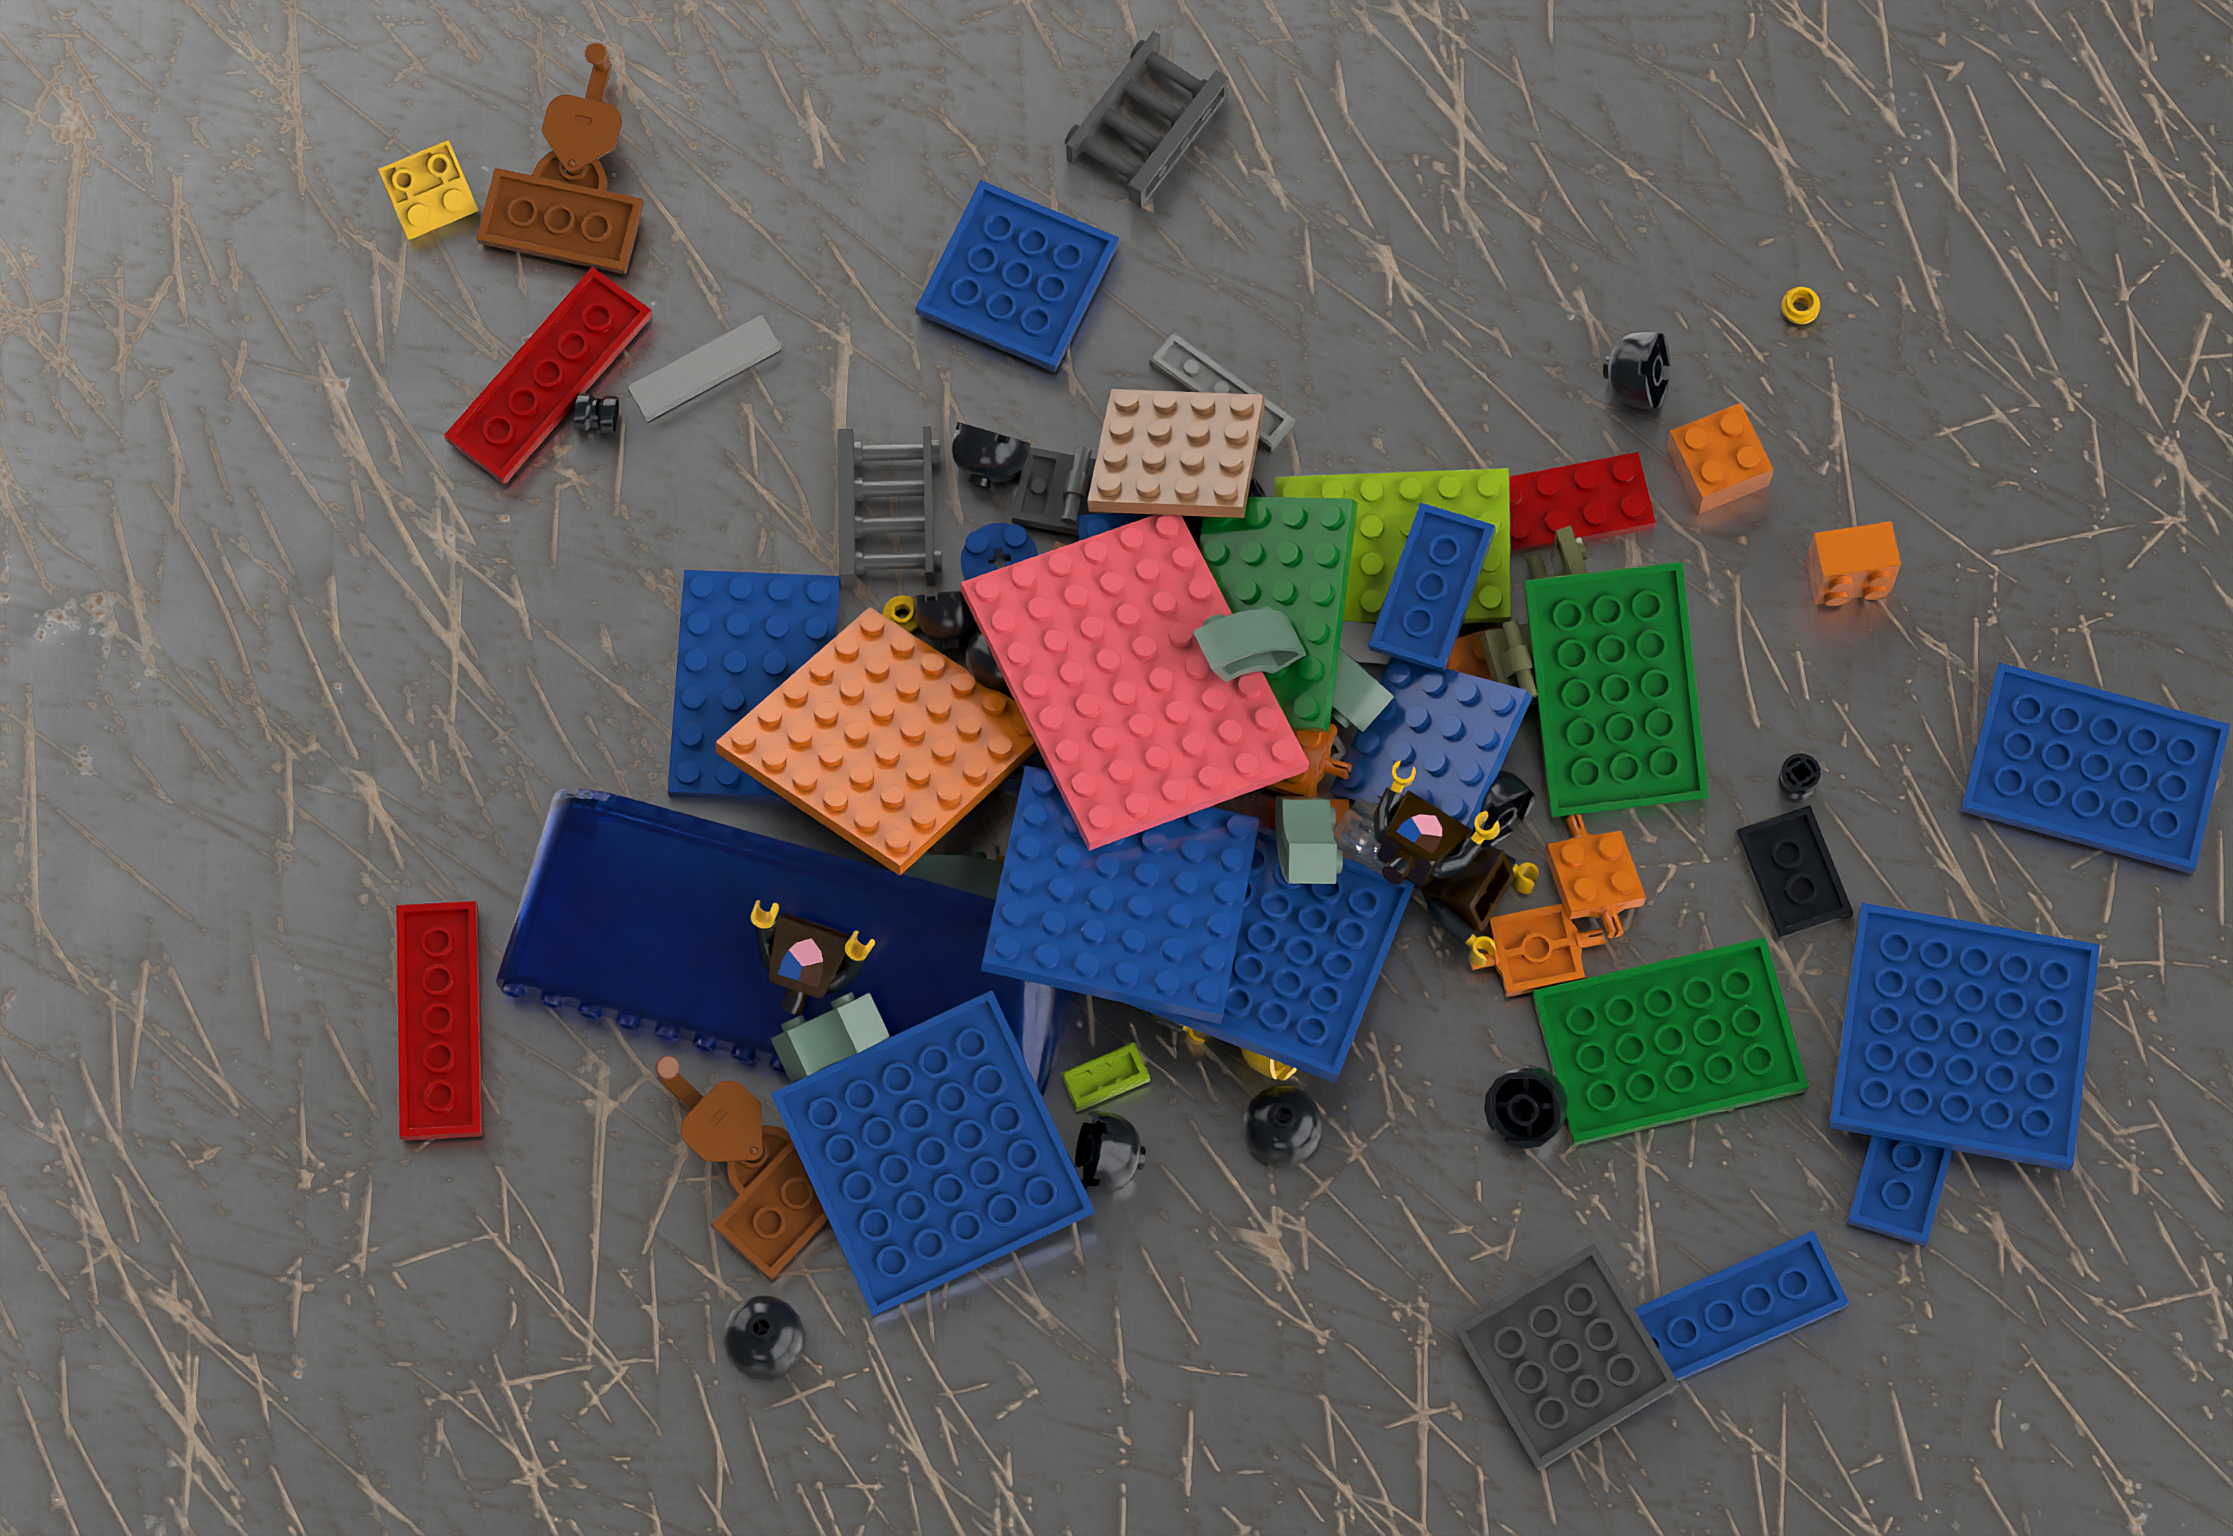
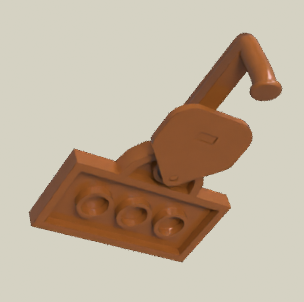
(569, 213)
(775, 1199)

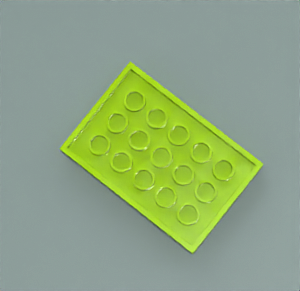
(1386, 516)

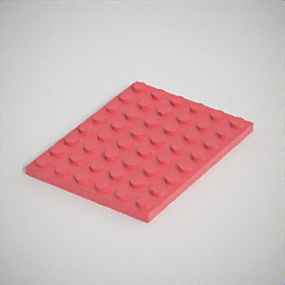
(1118, 684)

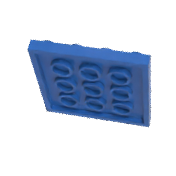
(1017, 276)
(1446, 728)

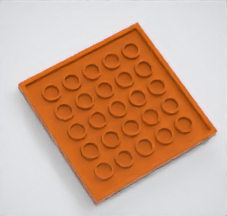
(881, 740)

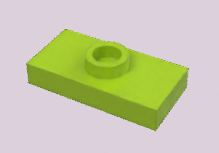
(1105, 1077)

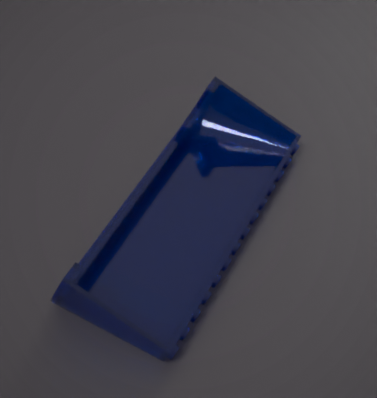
(653, 927)

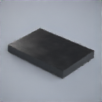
(1794, 873)

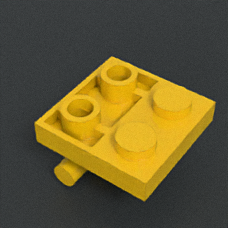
(427, 189)

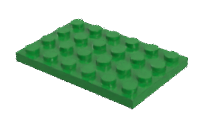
(1298, 563)
(1616, 689)
(1670, 1041)

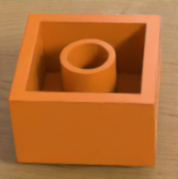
(1719, 458)
(1853, 563)

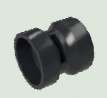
(596, 413)
(1796, 786)

